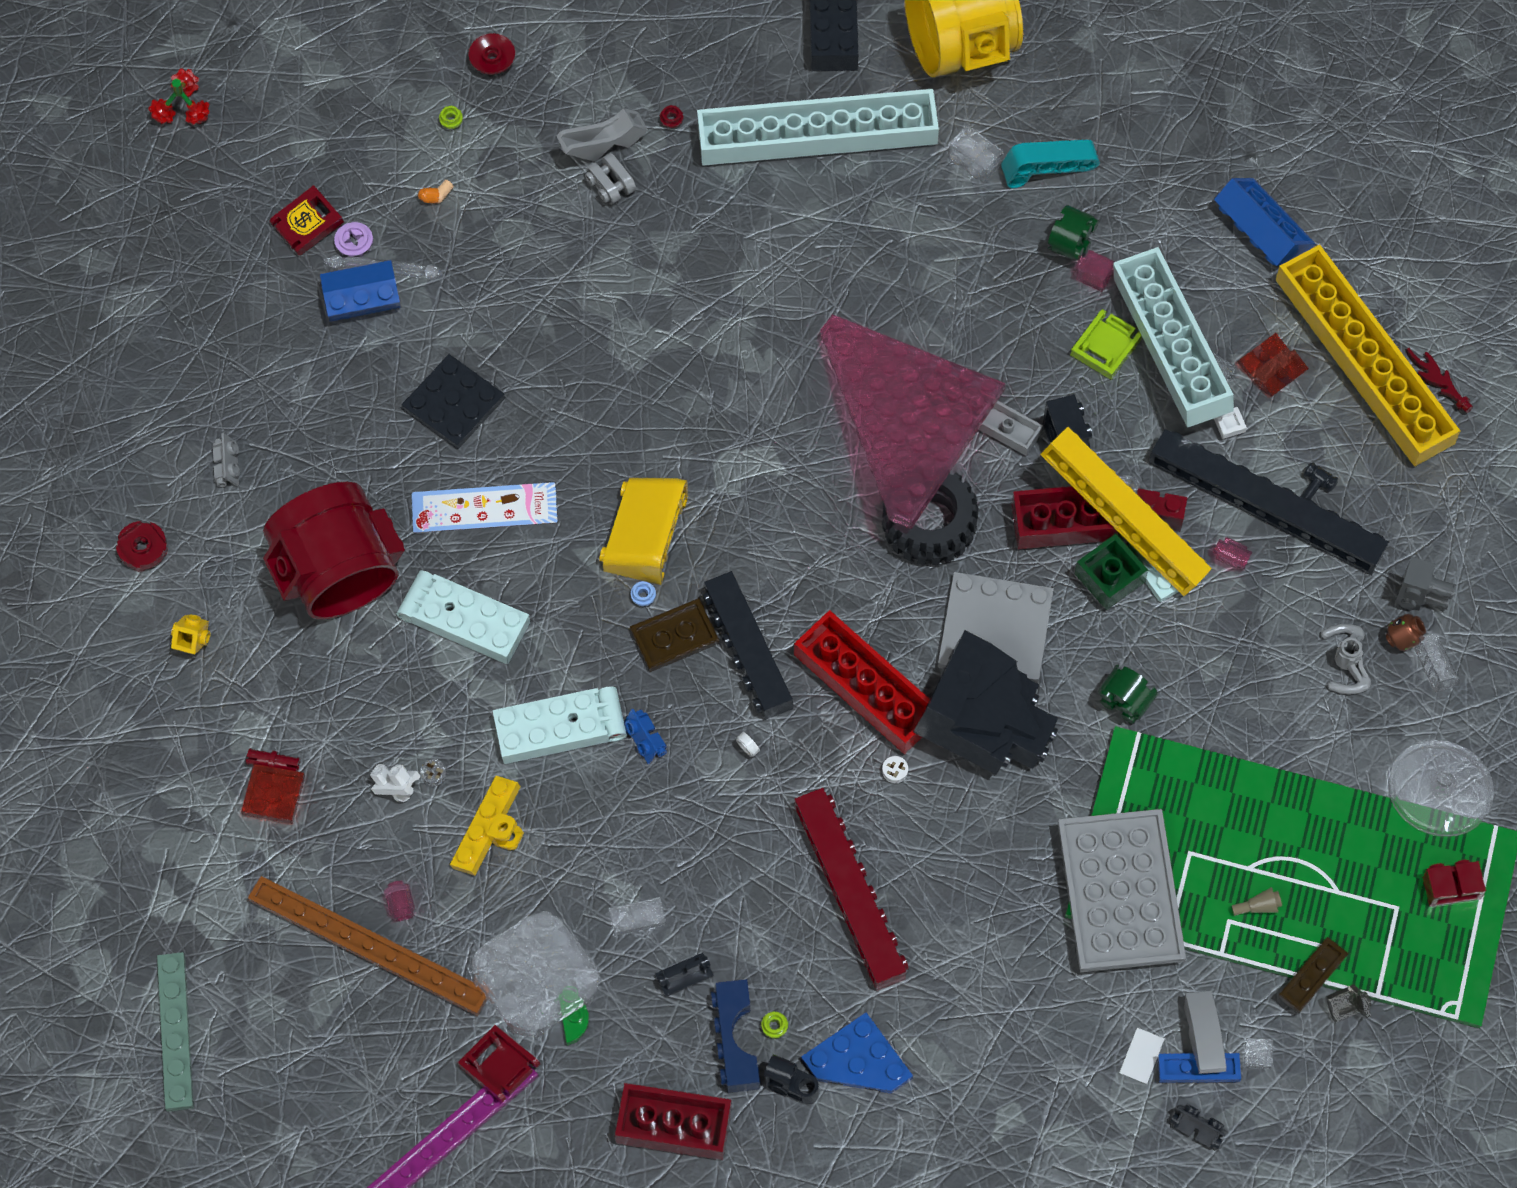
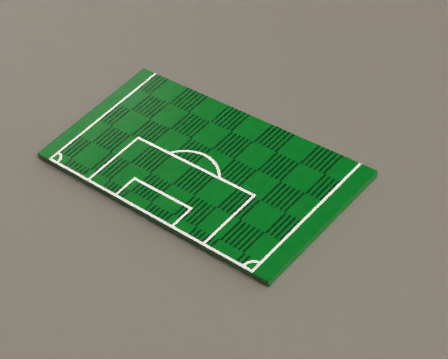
(1340, 868)

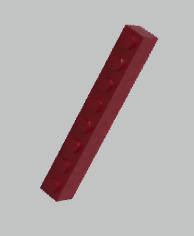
(850, 889)

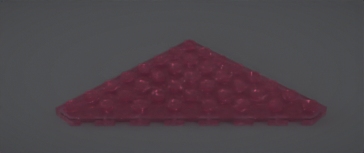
(907, 411)

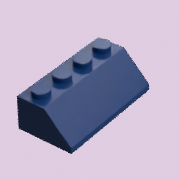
(1263, 220)

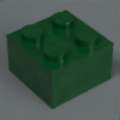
(1111, 571)

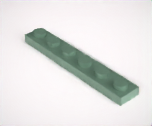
(175, 1032)

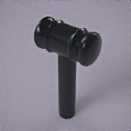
(1318, 478)

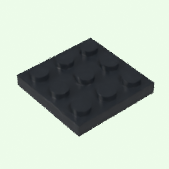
(453, 401)

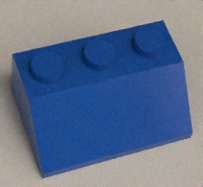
(360, 291)

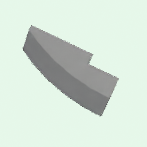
(1205, 1032)

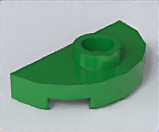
(576, 1025)

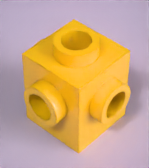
(190, 634)

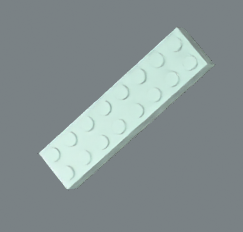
(1173, 337)

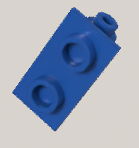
(638, 726)

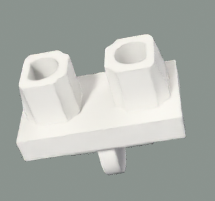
(394, 781)

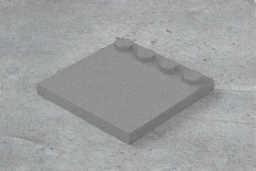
(1001, 612)

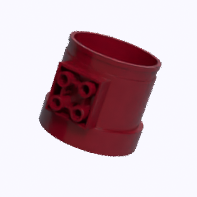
(332, 550)

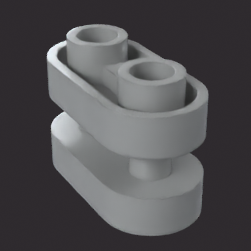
(606, 189)

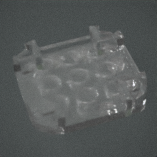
(535, 974)

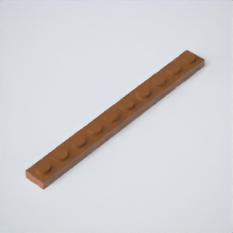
(368, 945)

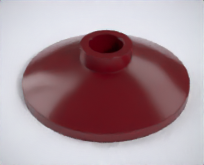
(492, 46)

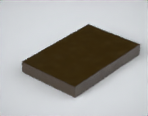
(674, 635)

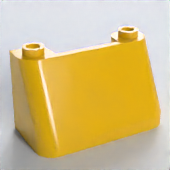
(644, 528)

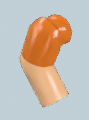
(435, 195)

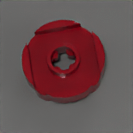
(148, 557)

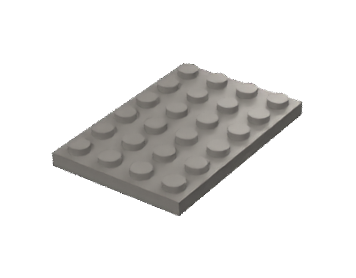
(1121, 890)

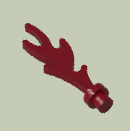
(1435, 378)

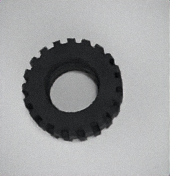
(944, 542)

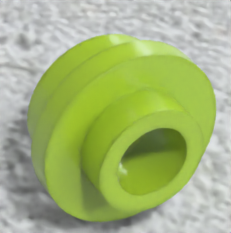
(448, 112)
(774, 1017)

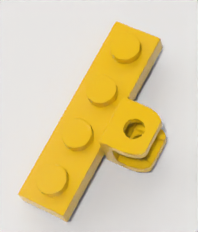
(489, 826)

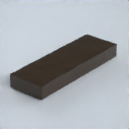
(1313, 975)

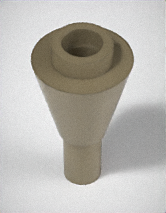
(1262, 903)

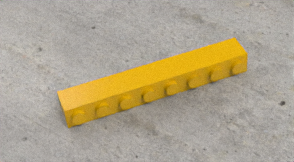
(1126, 511)

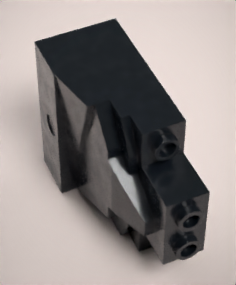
(987, 709)

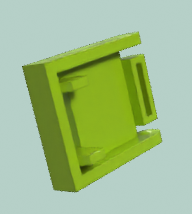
(1108, 341)

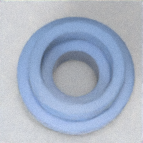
(643, 587)

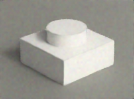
(1230, 424)

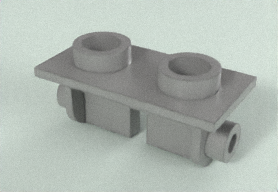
(226, 451)

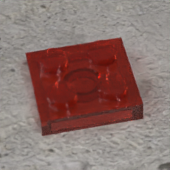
(273, 794)

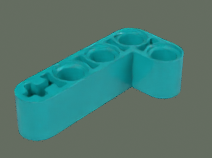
(1047, 158)

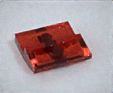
(1272, 365)

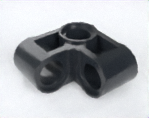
(786, 1080)

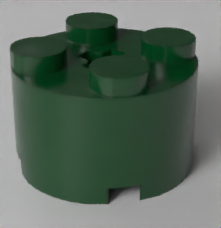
(1072, 233)
(1127, 693)

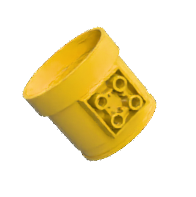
(963, 33)

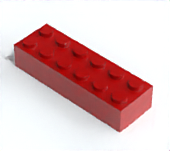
(863, 679)

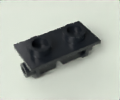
(684, 974)
(1190, 1119)

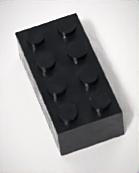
(834, 35)

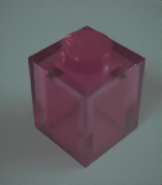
(1094, 270)

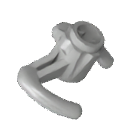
(1348, 657)

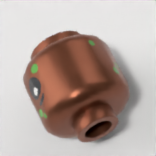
(1405, 632)

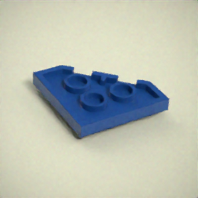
(858, 1059)

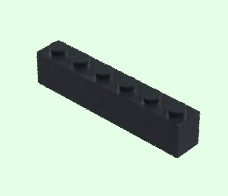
(747, 645)

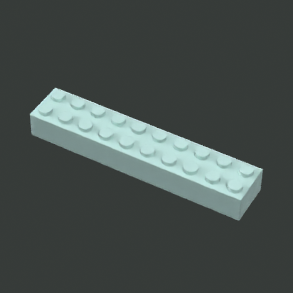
(817, 127)

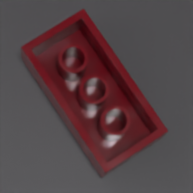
(1056, 519)
(673, 1121)

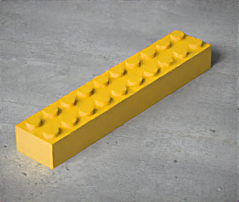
(1367, 355)

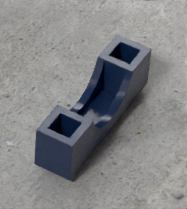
(740, 1067)

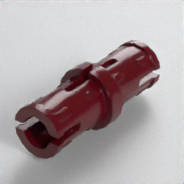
(272, 760)

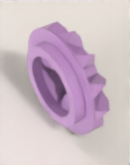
(358, 231)

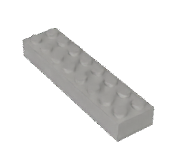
(1011, 428)

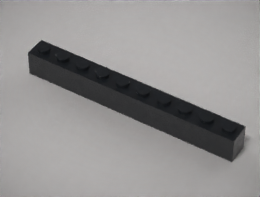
(1268, 501)

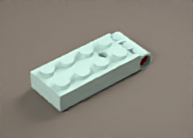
(474, 621)
(546, 728)

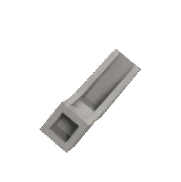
(595, 140)

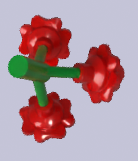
(183, 85)

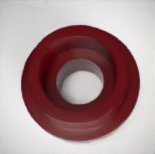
(671, 111)

